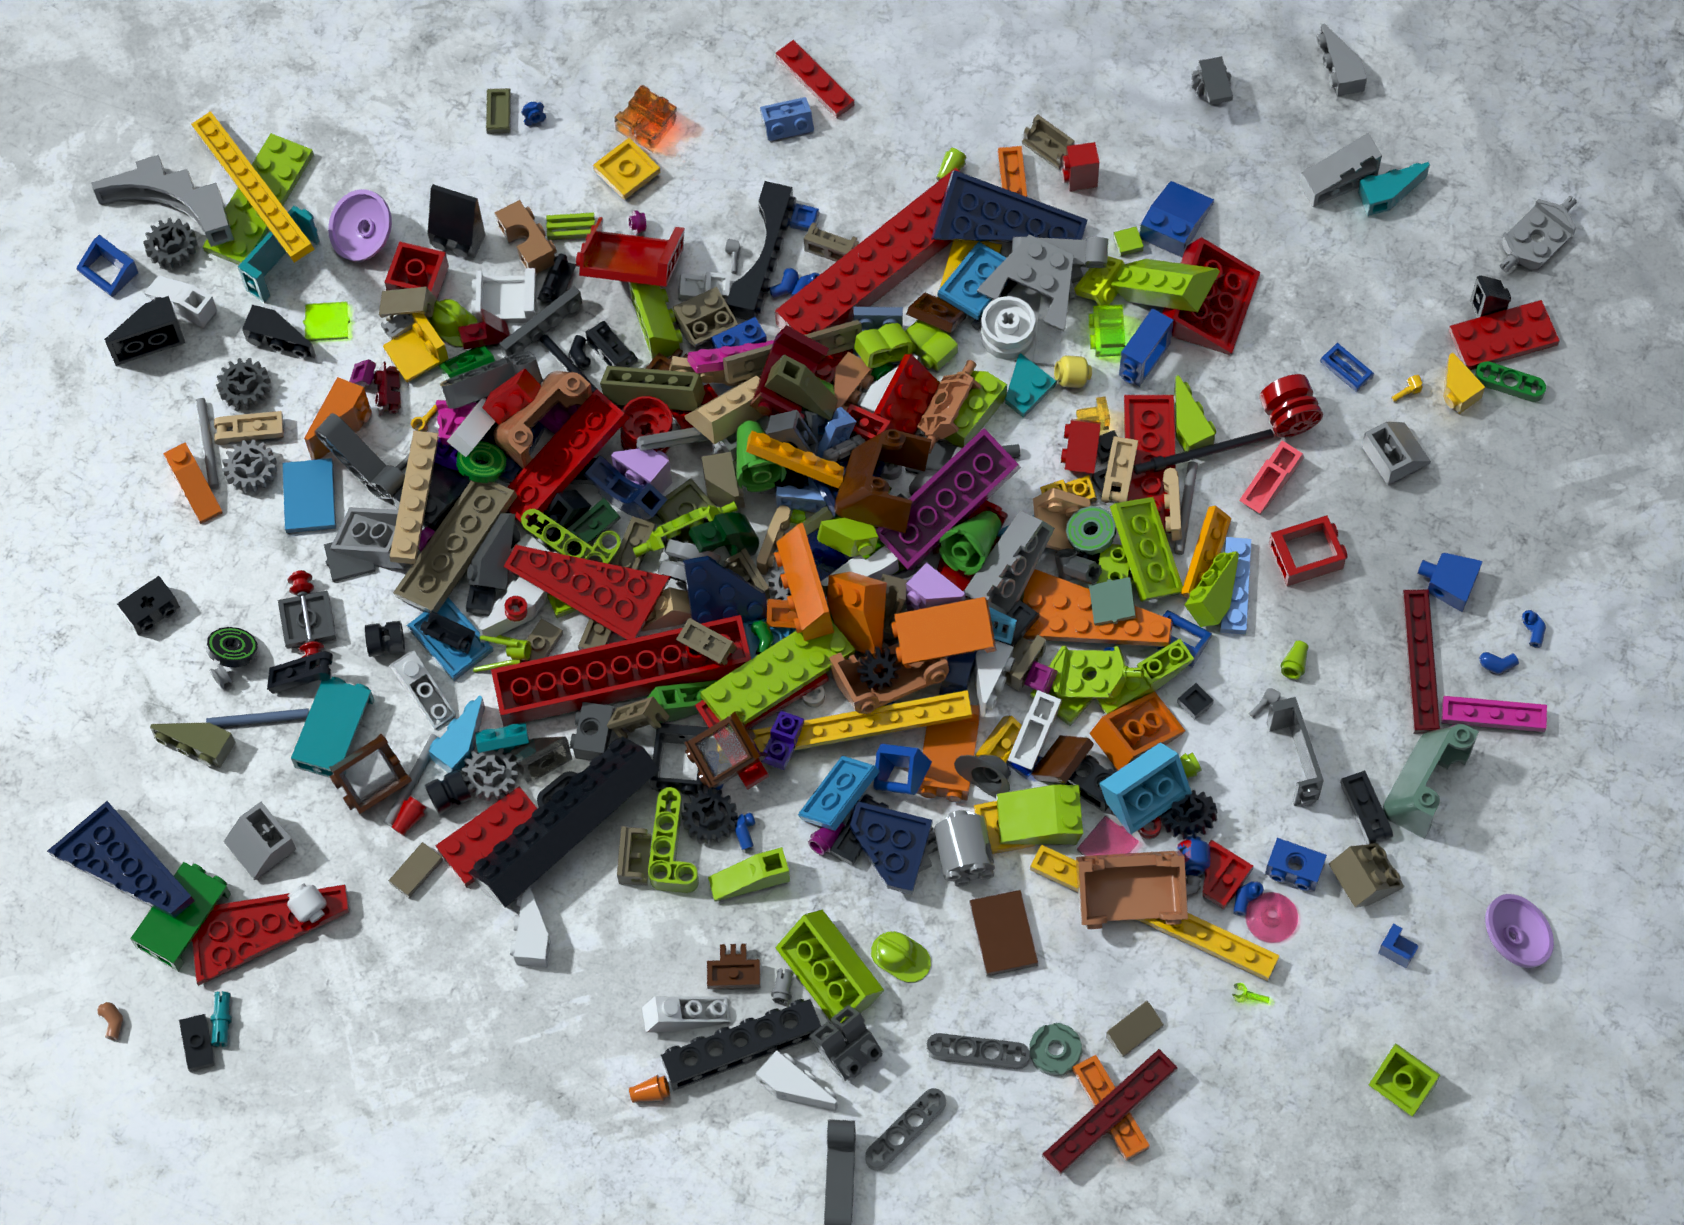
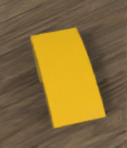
(1081, 487)

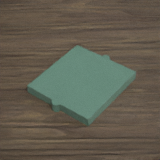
(1112, 601)

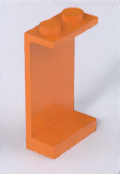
(944, 631)
(942, 746)

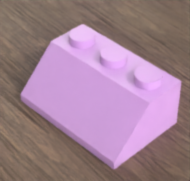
(931, 589)

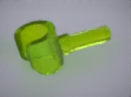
(797, 517)
(1248, 995)

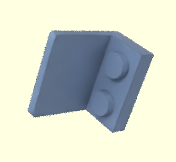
(876, 318)

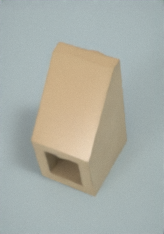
(669, 610)

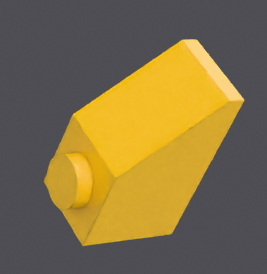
(1460, 385)

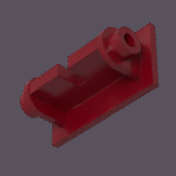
(386, 380)

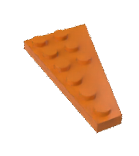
(1068, 616)

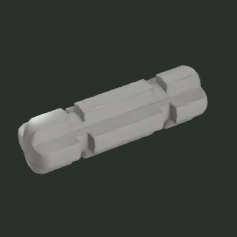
(843, 449)

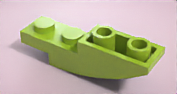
(1157, 672)

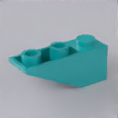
(1386, 190)

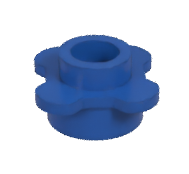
(533, 113)

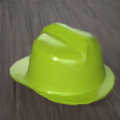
(447, 318)
(901, 956)

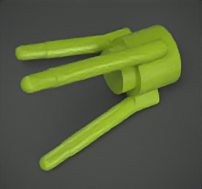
(515, 648)

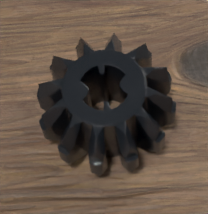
(887, 661)

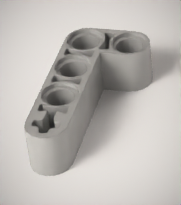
(1087, 253)

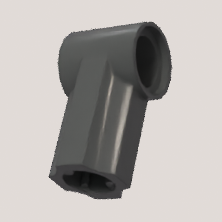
(1073, 567)

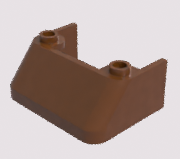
(868, 497)

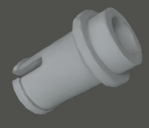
(781, 992)

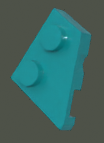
(1027, 386)

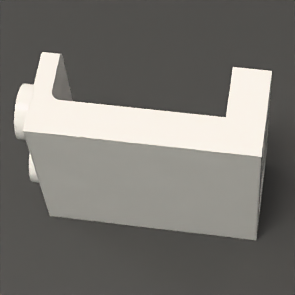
(506, 296)

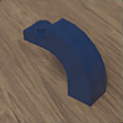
(629, 497)
(959, 673)

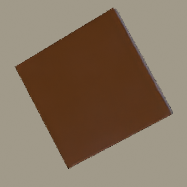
(936, 312)
(1062, 759)

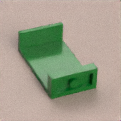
(167, 936)

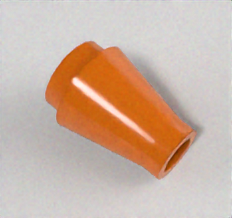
(650, 1090)

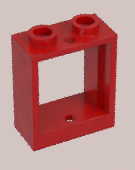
(1319, 568)

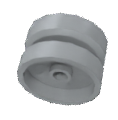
(682, 552)

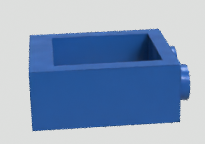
(1145, 347)

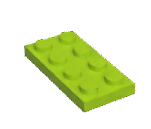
(1146, 549)

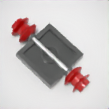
(307, 616)

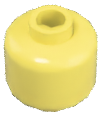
(1072, 371)

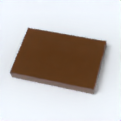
(1003, 933)

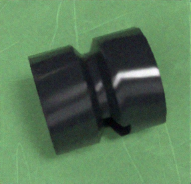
(376, 641)
(448, 791)

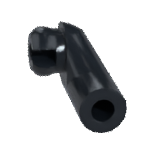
(576, 353)

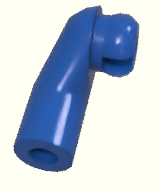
(1535, 626)
(1496, 664)

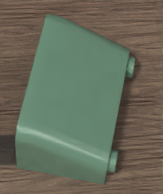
(1410, 801)

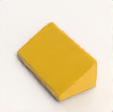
(1001, 739)

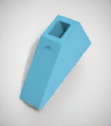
(459, 738)

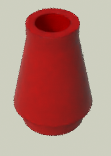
(408, 815)

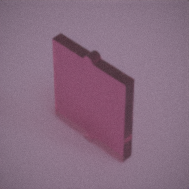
(1107, 839)

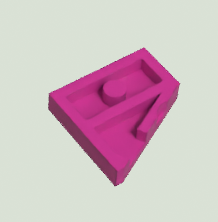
(451, 418)

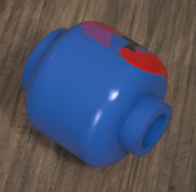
(1196, 855)

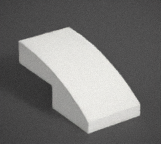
(693, 285)

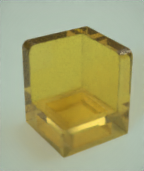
(1098, 413)

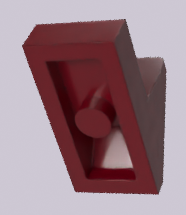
(488, 332)

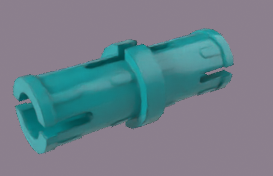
(221, 1019)

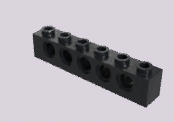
(682, 1075)

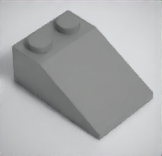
(368, 535)

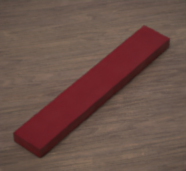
(1421, 661)
(1109, 1112)

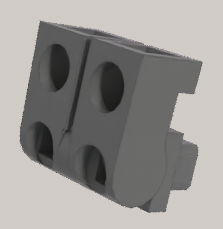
(848, 1044)

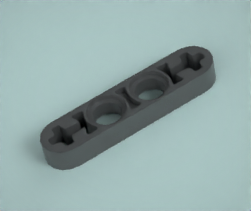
(977, 1056)
(902, 1126)

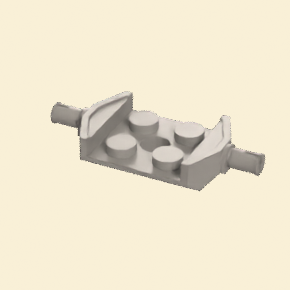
(1546, 220)

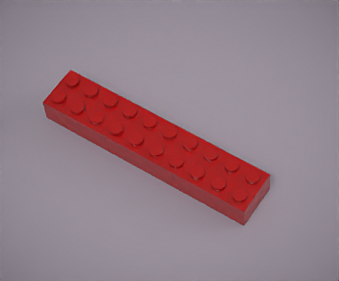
(869, 268)
(610, 673)

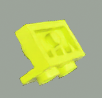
(1098, 281)

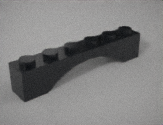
(747, 292)

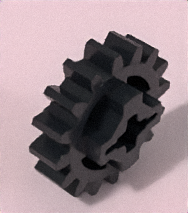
(704, 806)
(1190, 815)

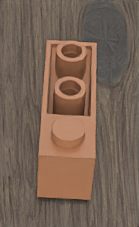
(850, 380)

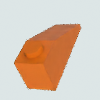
(192, 482)

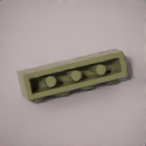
(674, 388)

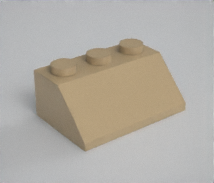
(726, 412)

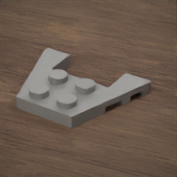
(1040, 269)

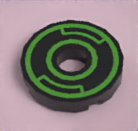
(244, 642)

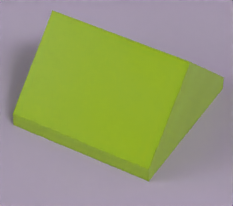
(1404, 1080)

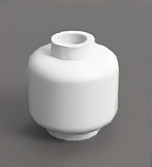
(306, 903)

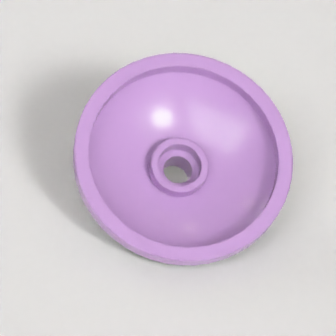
(351, 222)
(1519, 931)

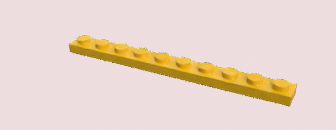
(253, 187)
(880, 721)
(1191, 930)

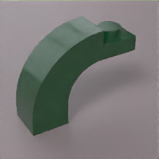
(726, 530)

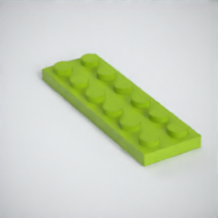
(280, 167)
(774, 674)

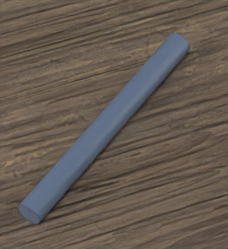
(259, 717)

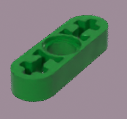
(1500, 386)

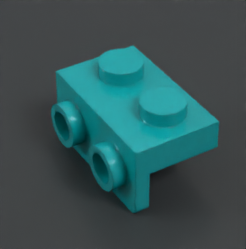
(503, 737)

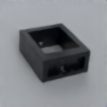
(679, 735)

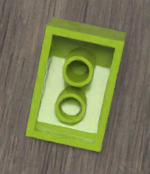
(1040, 816)

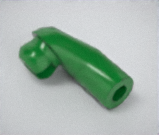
(765, 635)

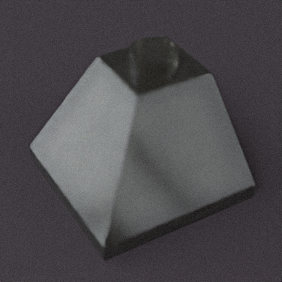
(541, 756)

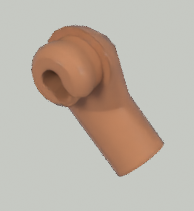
(114, 1019)

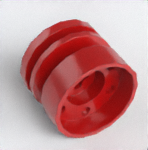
(1291, 405)
(646, 417)

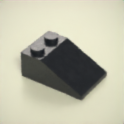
(455, 222)
(146, 332)
(444, 491)

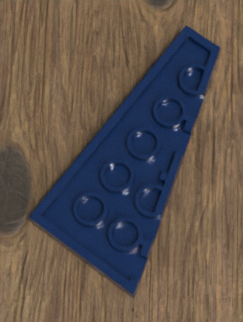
(990, 213)
(117, 856)

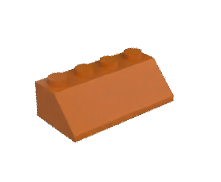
(804, 584)

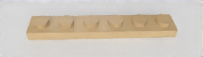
(414, 497)

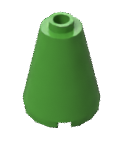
(751, 470)
(970, 542)

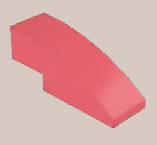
(1272, 477)

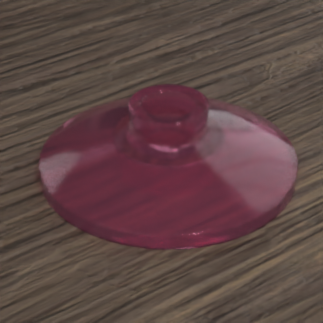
(1267, 928)

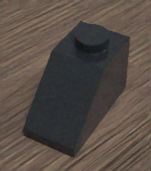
(1489, 296)
(564, 510)

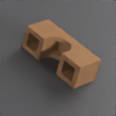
(518, 222)

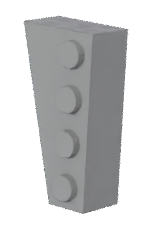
(1011, 563)

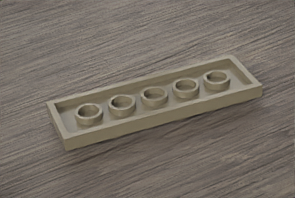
(454, 545)

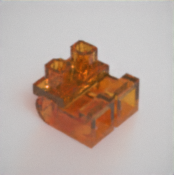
(646, 118)

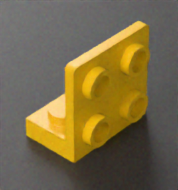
(416, 349)

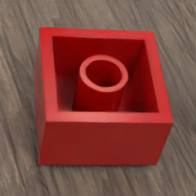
(416, 268)

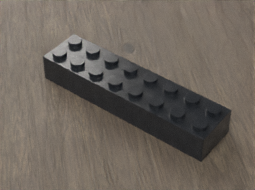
(563, 821)

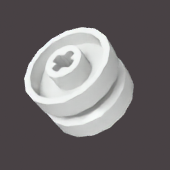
(1007, 327)

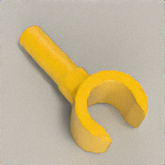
(1415, 387)
(424, 420)

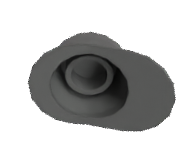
(985, 772)

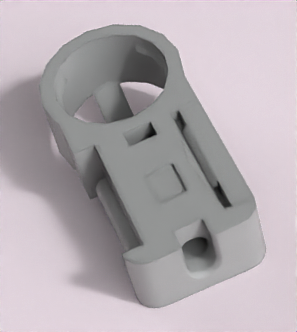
(399, 325)

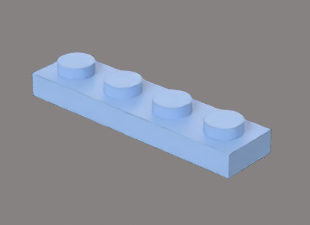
(1236, 617)

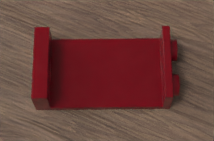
(798, 347)

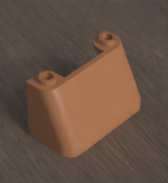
(515, 433)
(910, 680)
(1132, 887)

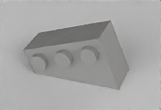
(1341, 171)

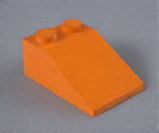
(347, 402)
(858, 608)
(1135, 729)

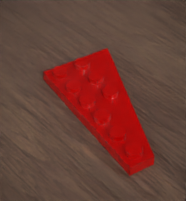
(602, 591)
(253, 927)

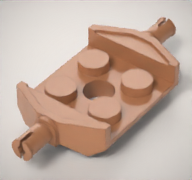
(946, 403)

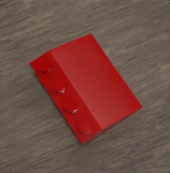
(1226, 304)

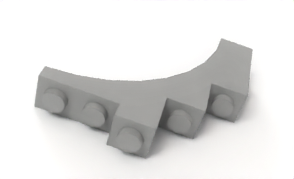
(175, 189)

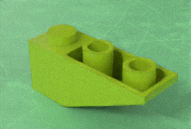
(1191, 426)
(1213, 594)
(750, 875)

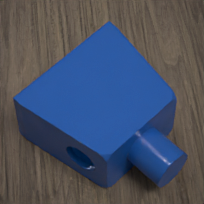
(1451, 578)

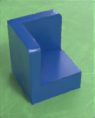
(1397, 947)

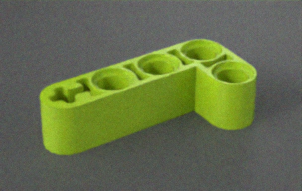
(567, 537)
(669, 839)

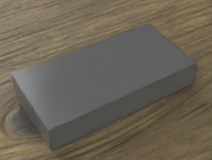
(1215, 80)

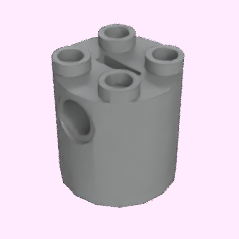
(964, 848)

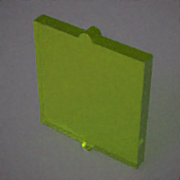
(326, 321)

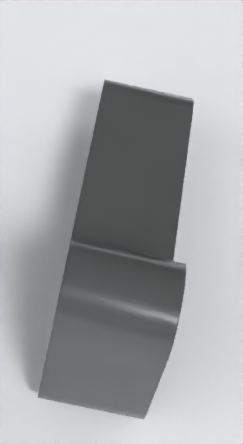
(483, 380)
(365, 465)
(840, 1172)

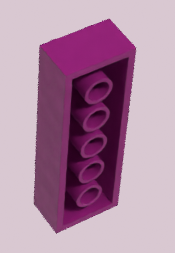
(950, 497)

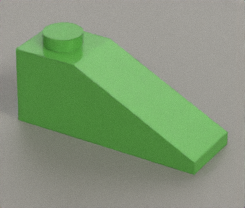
(680, 699)

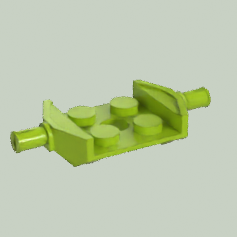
(673, 527)
(1075, 664)

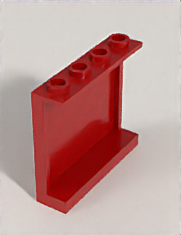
(629, 256)

